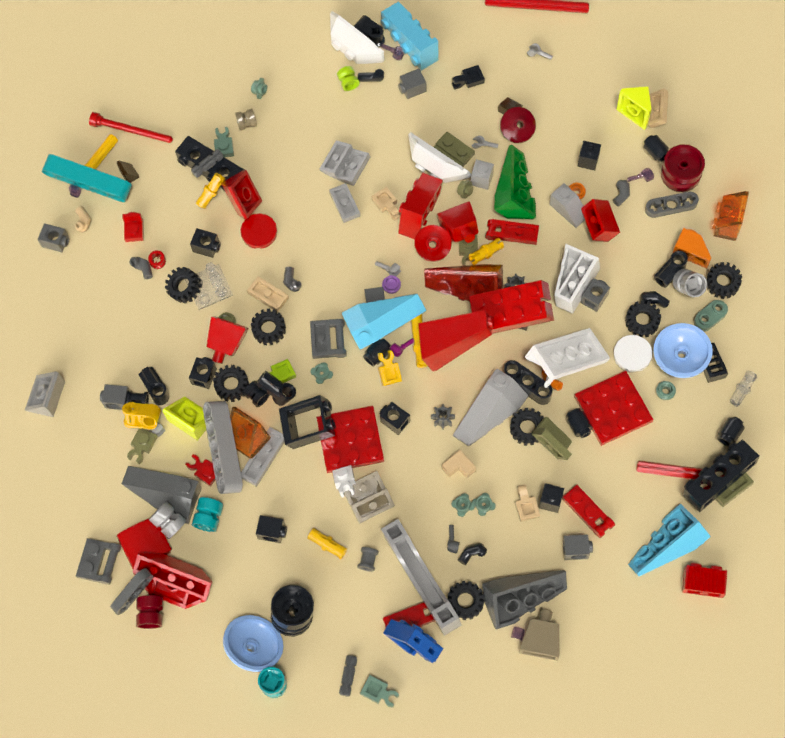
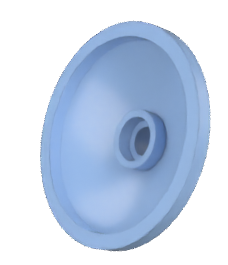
(685, 340)
(258, 636)

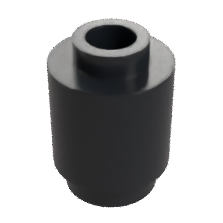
(656, 147)
(371, 353)
(579, 423)
(730, 431)

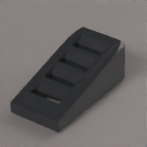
(718, 375)

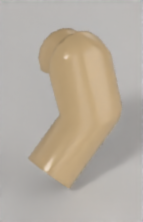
(84, 221)

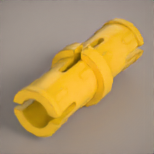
(210, 190)
(486, 251)
(327, 543)

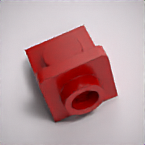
(133, 227)

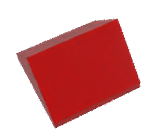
(242, 194)

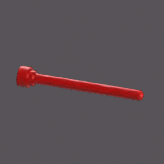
(97, 120)

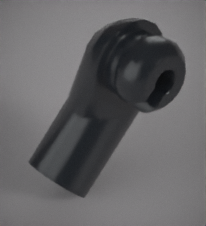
(376, 76)
(471, 550)

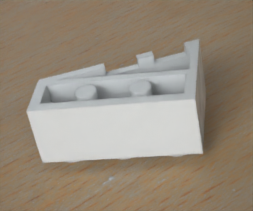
(575, 276)

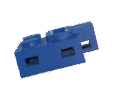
(413, 640)

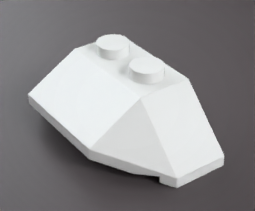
(353, 42)
(435, 162)

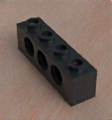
(192, 148)
(700, 497)

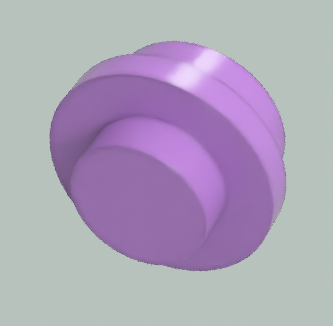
(391, 284)

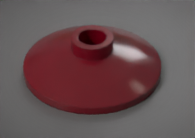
(509, 125)

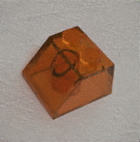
(730, 215)

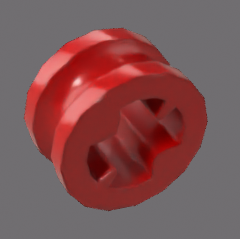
(159, 265)

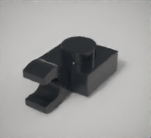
(470, 76)

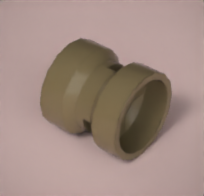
(250, 119)

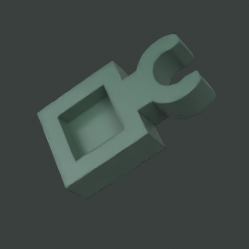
(224, 143)
(376, 690)

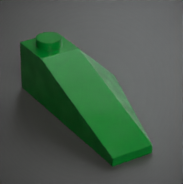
(513, 189)

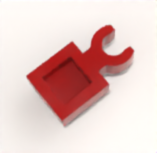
(204, 470)

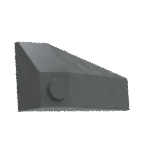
(162, 487)
(516, 595)

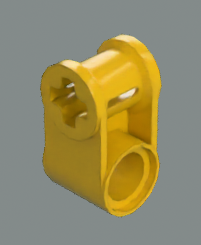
(141, 416)

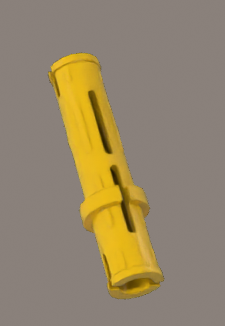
(416, 348)

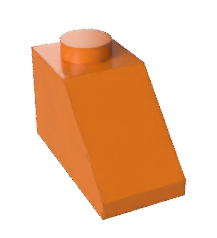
(694, 247)

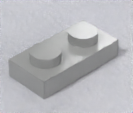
(344, 203)

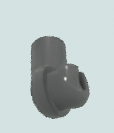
(624, 189)

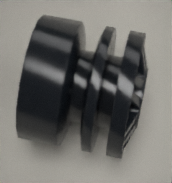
(293, 599)

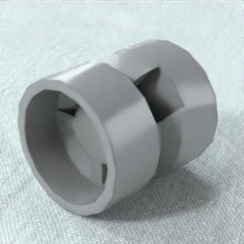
(689, 283)
(167, 520)

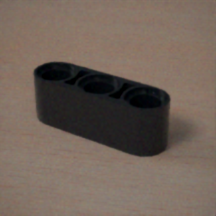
(533, 389)

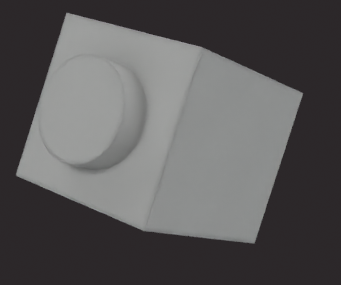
(482, 174)

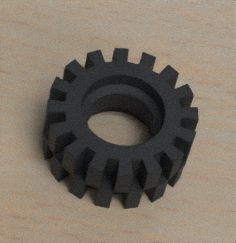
(726, 270)
(176, 278)
(264, 317)
(640, 329)
(224, 374)
(516, 421)
(471, 589)

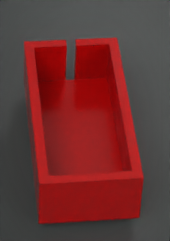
(515, 305)

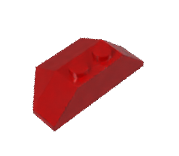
(174, 579)

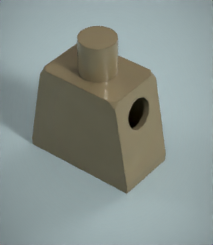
(542, 637)

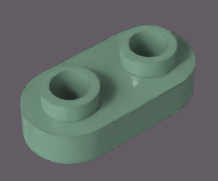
(711, 314)

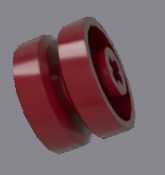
(682, 168)

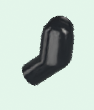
(655, 298)

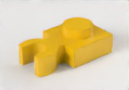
(389, 371)

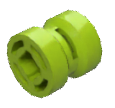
(348, 78)

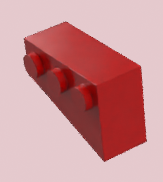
(419, 204)

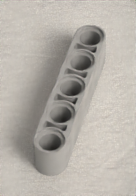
(222, 447)

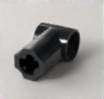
(667, 272)
(154, 385)
(276, 388)

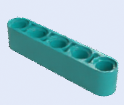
(86, 178)

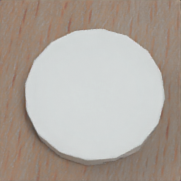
(632, 353)

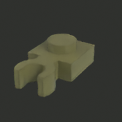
(467, 248)
(142, 442)

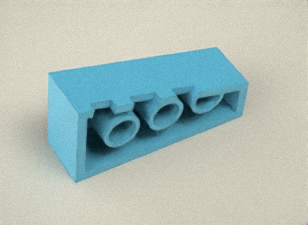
(410, 36)

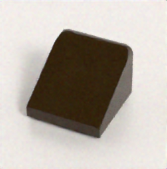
(508, 104)
(127, 171)

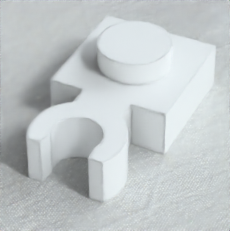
(344, 480)

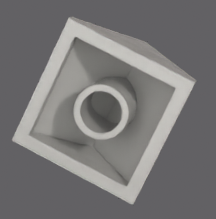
(45, 394)

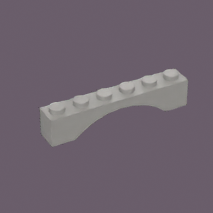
(421, 577)

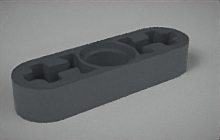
(686, 206)
(131, 591)

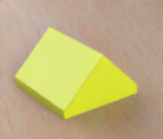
(635, 105)
(186, 416)

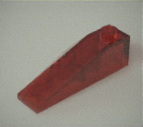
(464, 280)

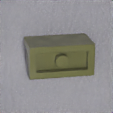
(553, 439)

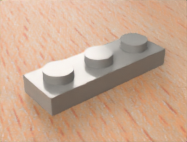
(257, 466)

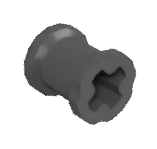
(367, 559)

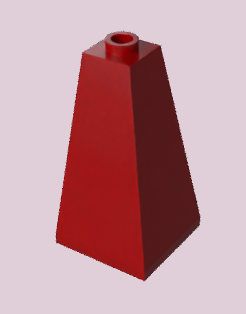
(452, 336)

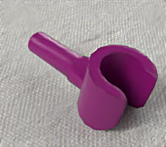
(397, 350)

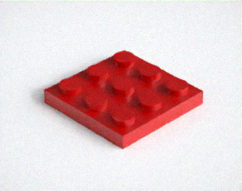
(613, 408)
(354, 441)

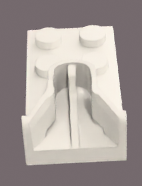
(568, 354)

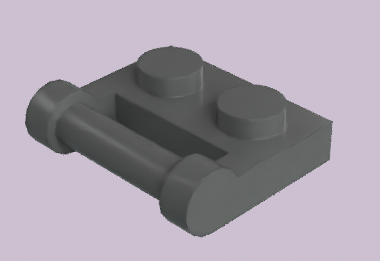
(321, 338)
(92, 560)

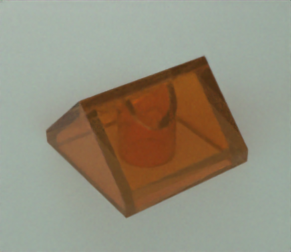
(247, 433)

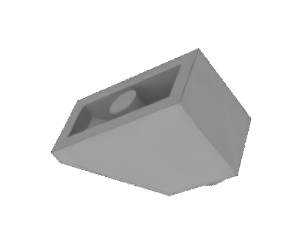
(568, 205)

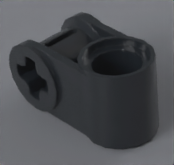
(371, 30)

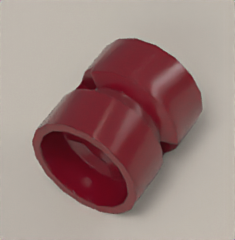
(149, 612)

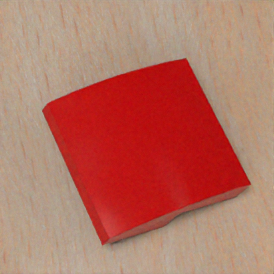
(143, 538)

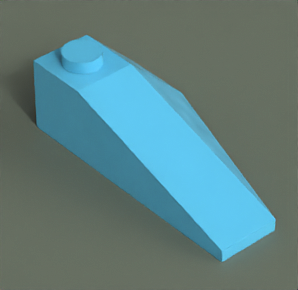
(376, 319)
(677, 536)

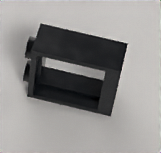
(289, 426)

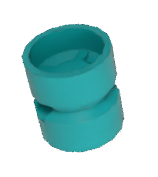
(207, 514)
(272, 682)

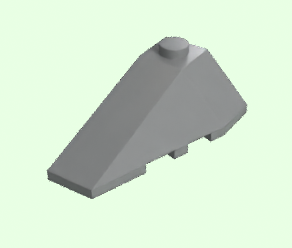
(494, 404)

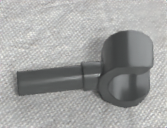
(452, 545)

